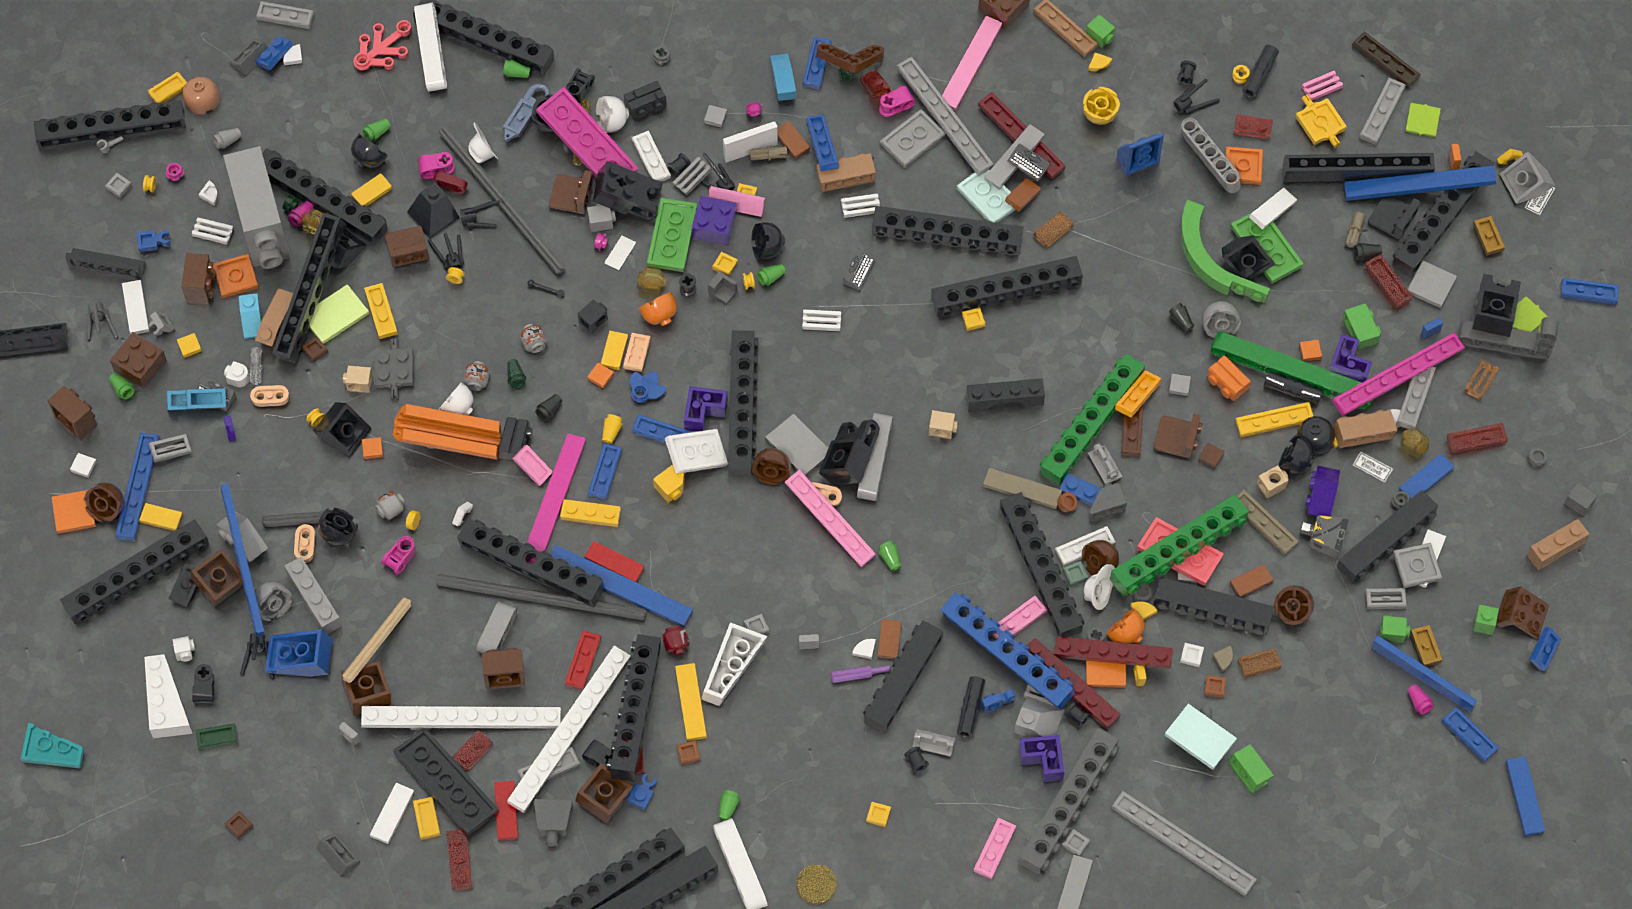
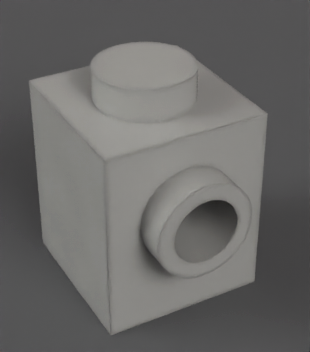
(600, 218)

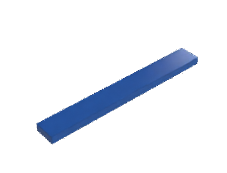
(1420, 183)
(242, 560)
(628, 589)

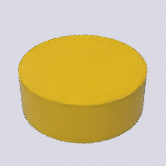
(413, 520)

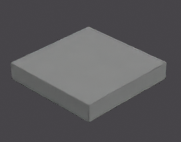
(1431, 284)
(1417, 565)

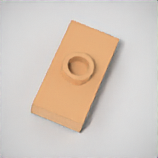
(636, 352)

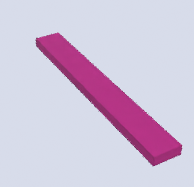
(1398, 374)
(556, 492)

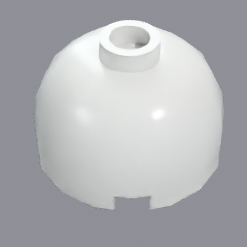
(611, 113)
(459, 401)

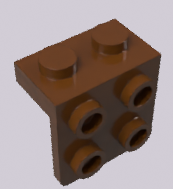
(1178, 435)

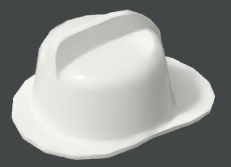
(479, 147)
(1098, 587)

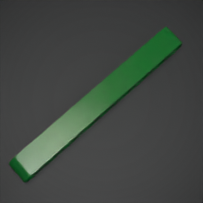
(1268, 360)

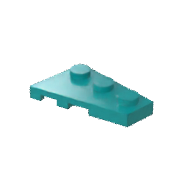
(48, 749)

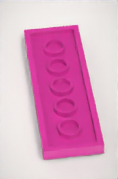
(582, 133)

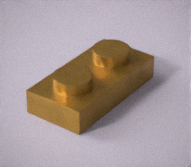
(1488, 235)
(1426, 646)

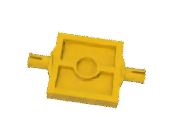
(1320, 121)

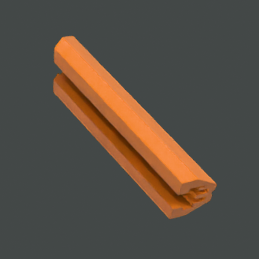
(448, 431)

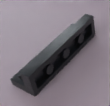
(106, 264)
(33, 339)

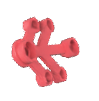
(381, 48)

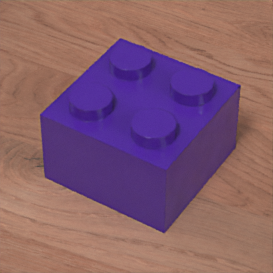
(714, 220)

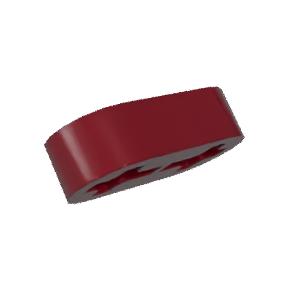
(450, 182)

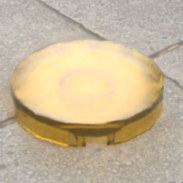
(816, 884)

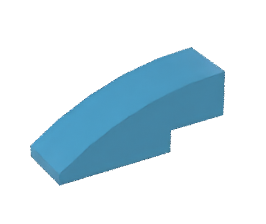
(783, 77)
(195, 399)

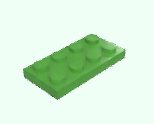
(672, 235)
(1274, 244)

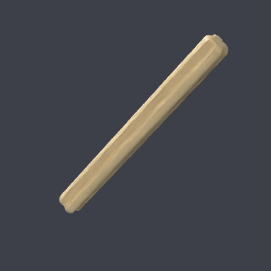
(376, 640)

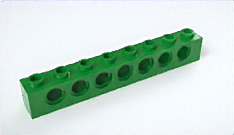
(1057, 471)
(1183, 536)

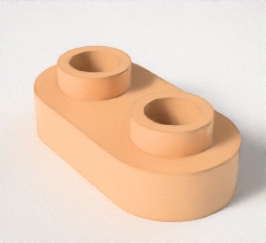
(270, 395)
(827, 491)
(305, 544)

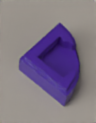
(229, 428)

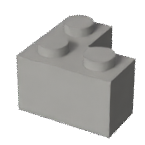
(251, 540)

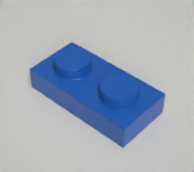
(274, 53)
(1081, 489)
(1545, 648)

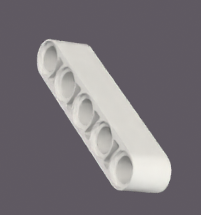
(430, 47)
(740, 865)

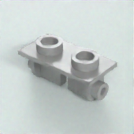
(1104, 464)
(934, 742)

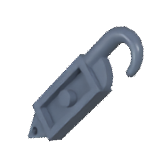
(522, 113)

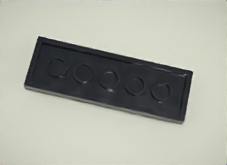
(446, 781)

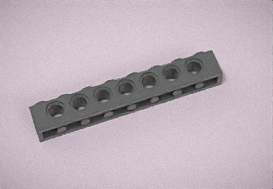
(1100, 741)

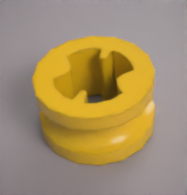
(1240, 68)
(149, 183)
(455, 275)
(748, 280)
(315, 417)

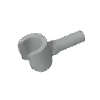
(106, 148)

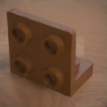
(571, 192)
(407, 246)
(1522, 610)

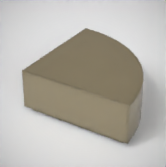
(1223, 658)

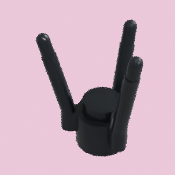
(1184, 102)
(724, 181)
(469, 215)
(452, 258)
(255, 645)

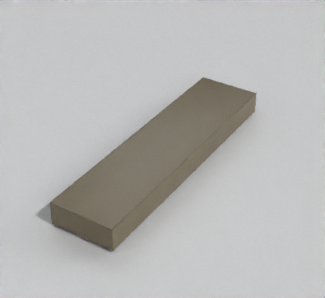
(1013, 484)
(1267, 524)

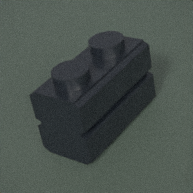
(645, 100)
(514, 437)

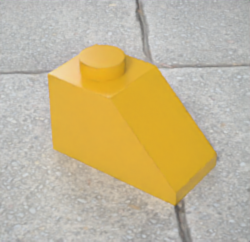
(669, 484)

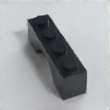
(1026, 392)

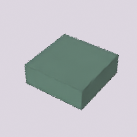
(1075, 573)

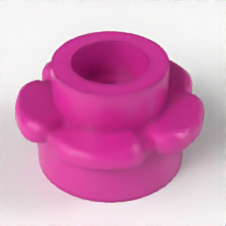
(754, 109)
(174, 167)
(601, 241)

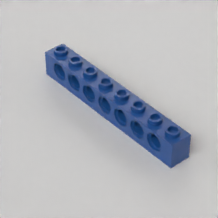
(1058, 697)

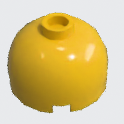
(1101, 105)

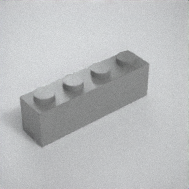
(312, 595)

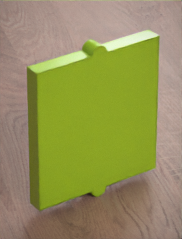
(1422, 120)
(1527, 315)

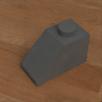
(1108, 502)

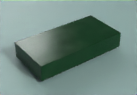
(216, 736)

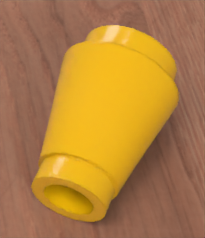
(611, 428)

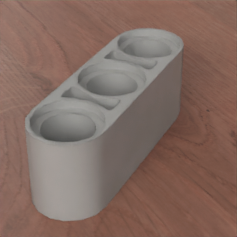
(497, 627)

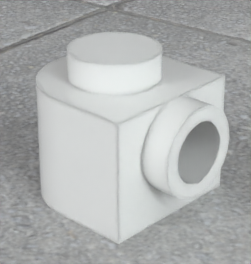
(236, 375)
(183, 648)

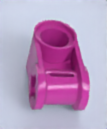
(896, 101)
(435, 163)
(398, 558)

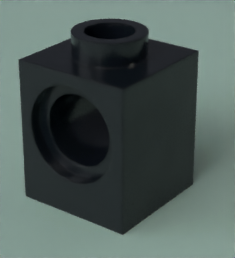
(593, 316)

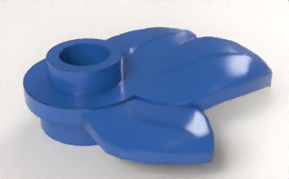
(647, 385)

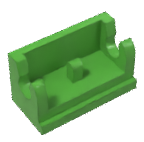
(1250, 768)

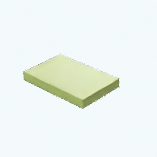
(337, 314)

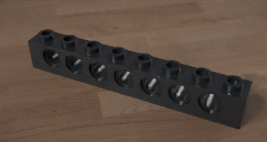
(489, 43)
(102, 131)
(280, 177)
(941, 223)
(1409, 262)
(1014, 279)
(309, 288)
(742, 341)
(138, 562)
(588, 594)
(1064, 626)
(626, 768)
(624, 882)

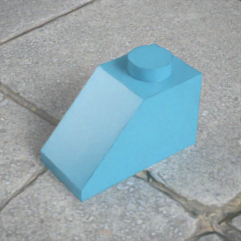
(250, 314)

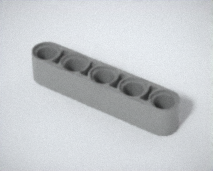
(1214, 162)
(870, 482)

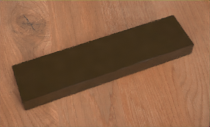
(1386, 59)

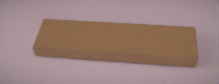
(1065, 27)

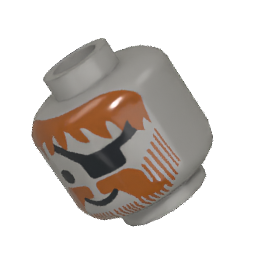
(533, 338)
(476, 376)
(389, 505)

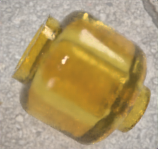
(311, 221)
(651, 280)
(1414, 442)

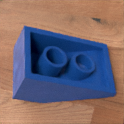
(1140, 154)
(299, 653)

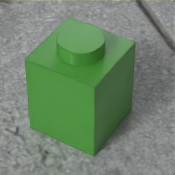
(1101, 31)
(1485, 619)
(1394, 629)

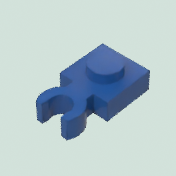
(150, 240)
(995, 701)
(641, 794)

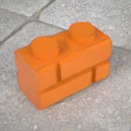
(1228, 379)

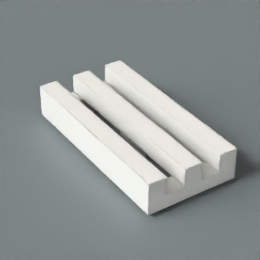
(859, 202)
(213, 228)
(821, 317)

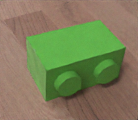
(1361, 325)

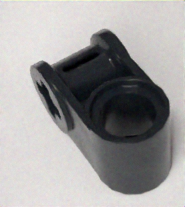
(580, 84)
(203, 687)
(597, 753)

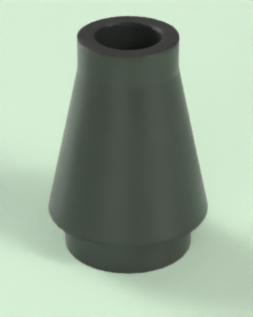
(1365, 251)
(1181, 317)
(547, 408)

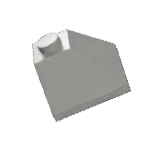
(1526, 179)
(1038, 719)

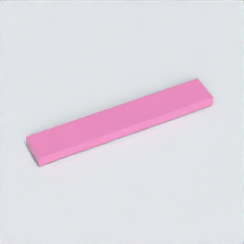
(971, 62)
(830, 518)

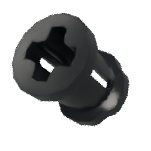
(1187, 69)
(678, 165)
(685, 290)
(1077, 714)
(916, 759)

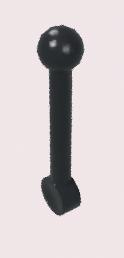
(560, 293)

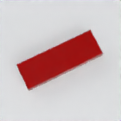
(614, 561)
(582, 660)
(507, 814)

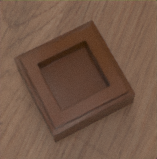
(314, 349)
(1211, 455)
(238, 825)

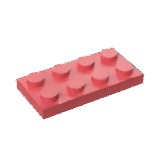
(1196, 567)

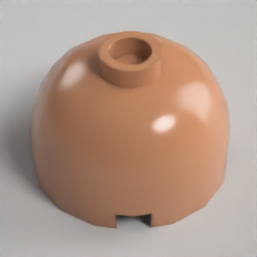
(200, 95)

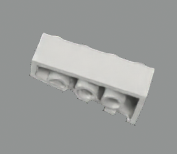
(734, 657)
(164, 704)

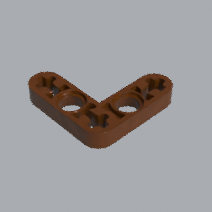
(847, 61)

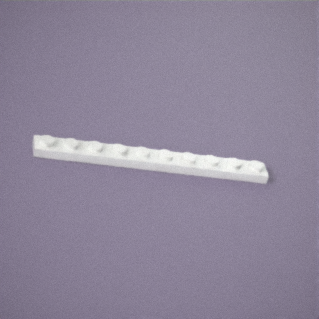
(460, 717)
(568, 729)

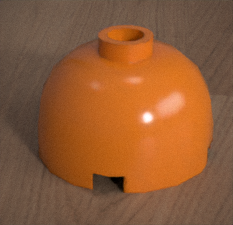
(660, 310)
(1128, 628)

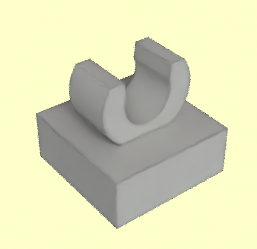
(162, 322)

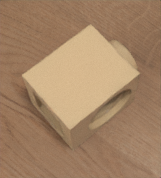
(358, 379)
(942, 424)
(1269, 488)

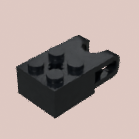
(626, 191)
(1496, 307)
(849, 453)

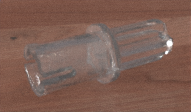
(255, 366)

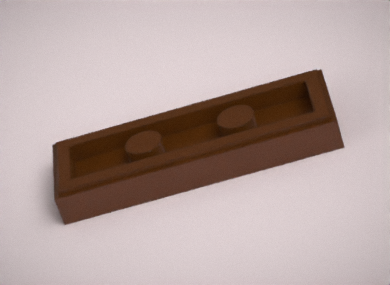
(1132, 434)

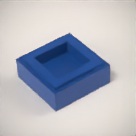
(1431, 328)

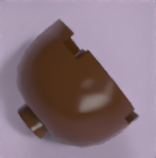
(772, 466)
(104, 501)
(1098, 554)
(1294, 604)

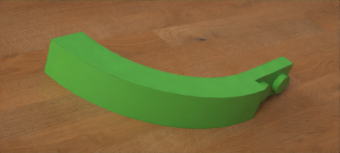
(1203, 264)

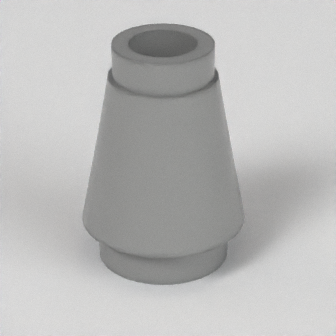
(225, 138)

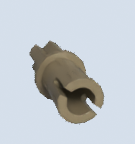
(768, 153)
(1355, 229)

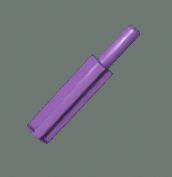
(857, 673)

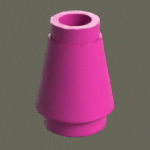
(296, 214)
(1420, 699)

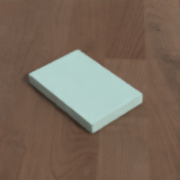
(985, 197)
(1200, 736)

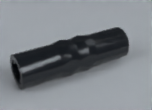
(1260, 70)
(1293, 387)
(971, 706)

